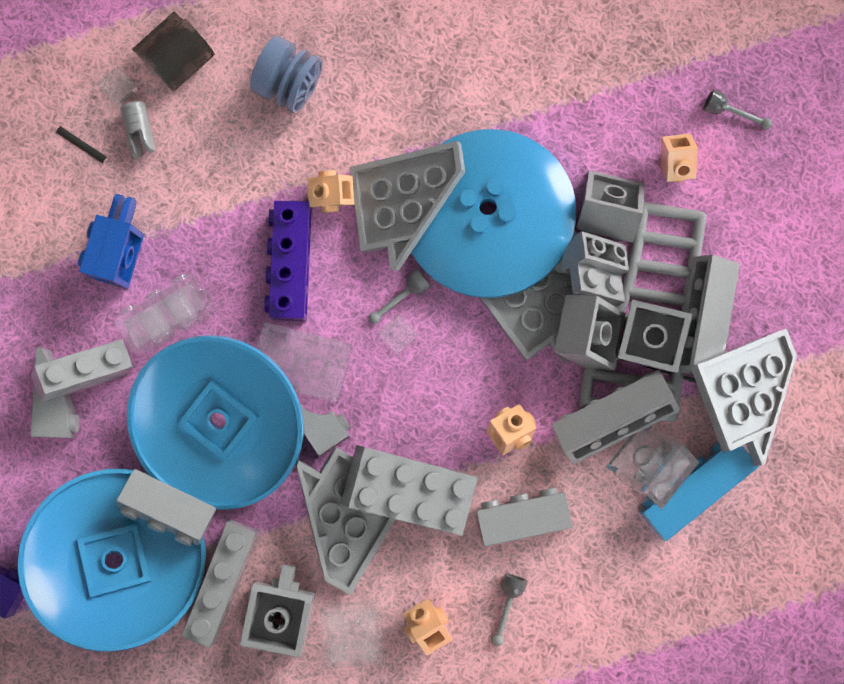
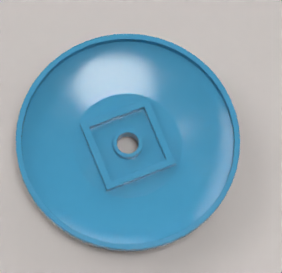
(518, 241)
(175, 429)
(73, 588)

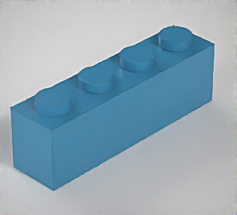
(700, 490)

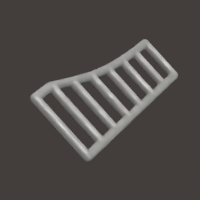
(636, 263)

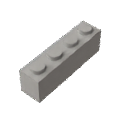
(711, 304)
(615, 417)
(220, 583)

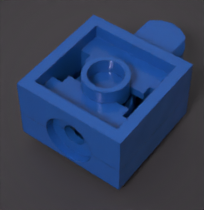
(112, 245)

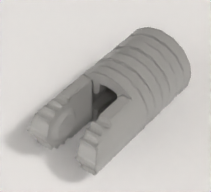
(136, 126)

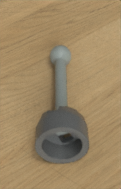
(718, 103)
(415, 284)
(513, 587)

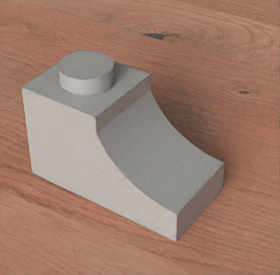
(324, 430)

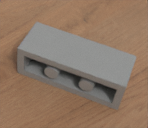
(81, 370)
(165, 508)
(523, 517)

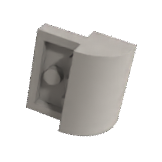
(596, 267)

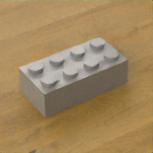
(408, 490)

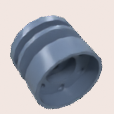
(285, 74)

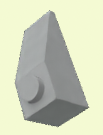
(55, 416)

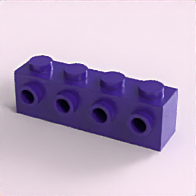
(289, 261)

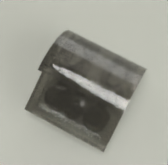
(174, 51)

